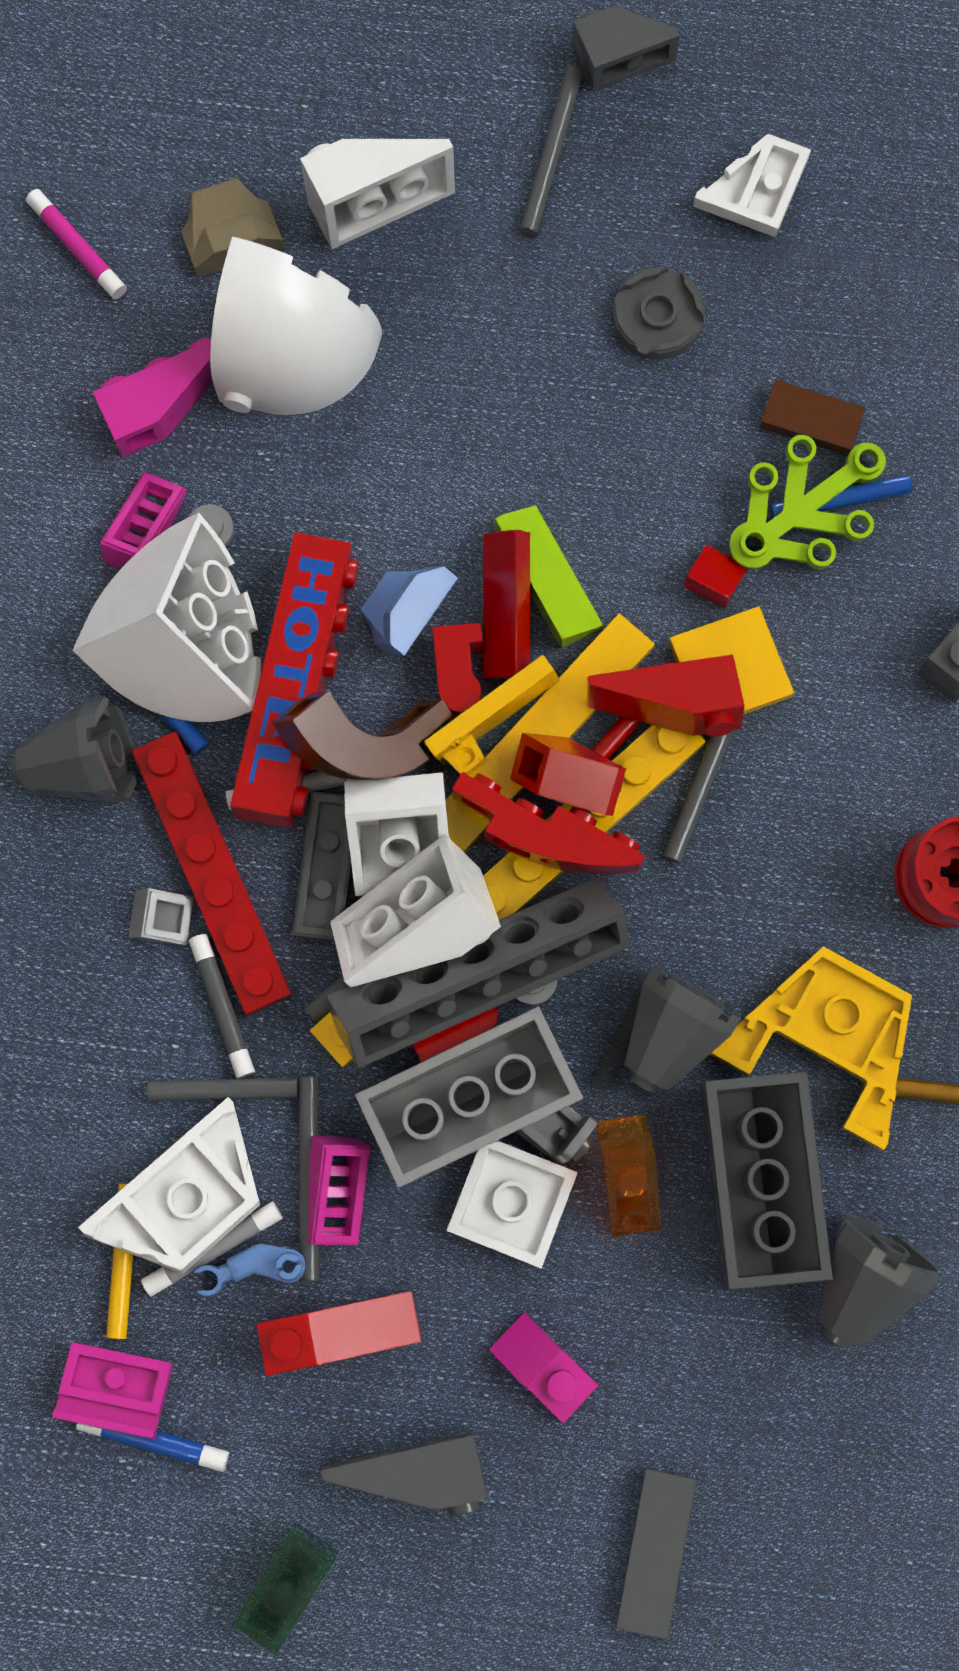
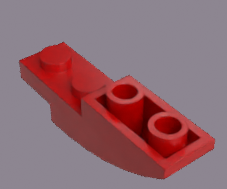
(563, 843)

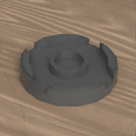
(658, 313)

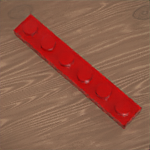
(212, 874)

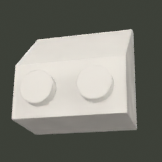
(391, 823)

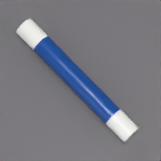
(169, 1446)

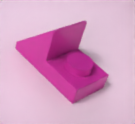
(543, 1367)

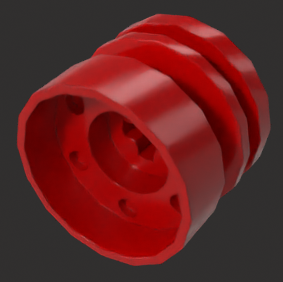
(919, 879)

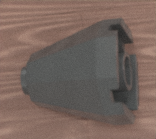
(79, 756)
(674, 1030)
(871, 1282)

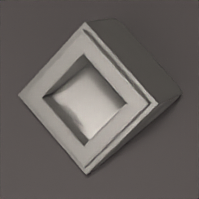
(161, 917)

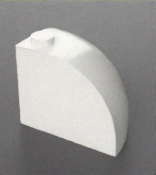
(285, 336)
(176, 629)

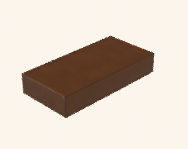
(805, 412)

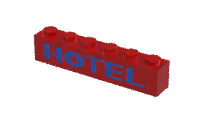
(295, 665)

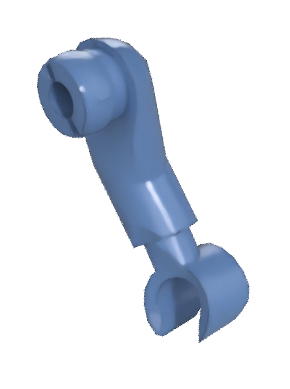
(261, 1259)

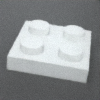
(512, 1202)

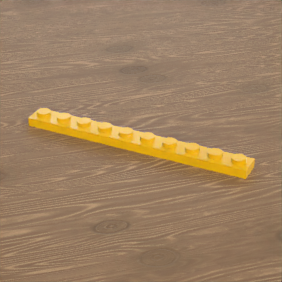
(518, 881)

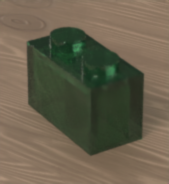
(285, 1588)

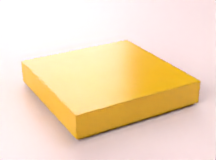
(755, 655)

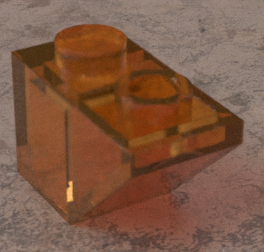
(629, 1175)

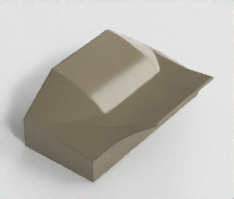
(226, 212)

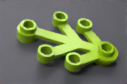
(801, 510)

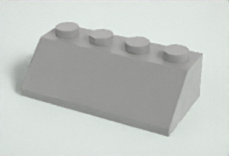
(468, 1097)

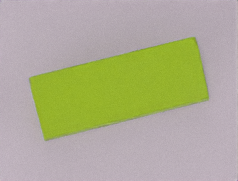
(552, 579)

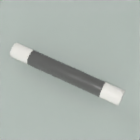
(221, 1006)

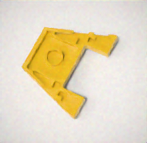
(842, 1018)

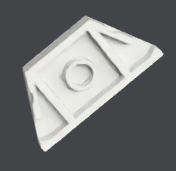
(184, 1197)

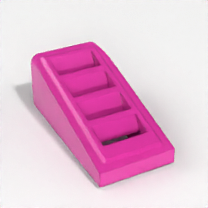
(121, 545)
(320, 1170)

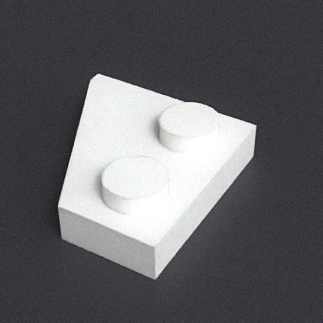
(757, 186)

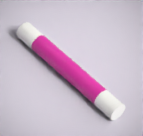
(76, 244)

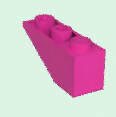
(154, 400)

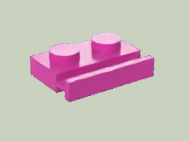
(113, 1391)

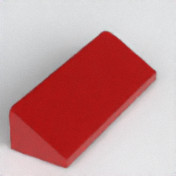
(506, 603)

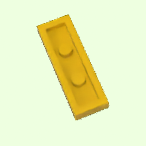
(458, 739)

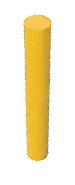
(119, 1292)

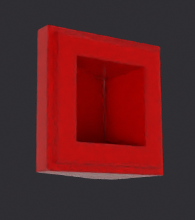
(714, 576)

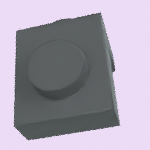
(561, 1135)

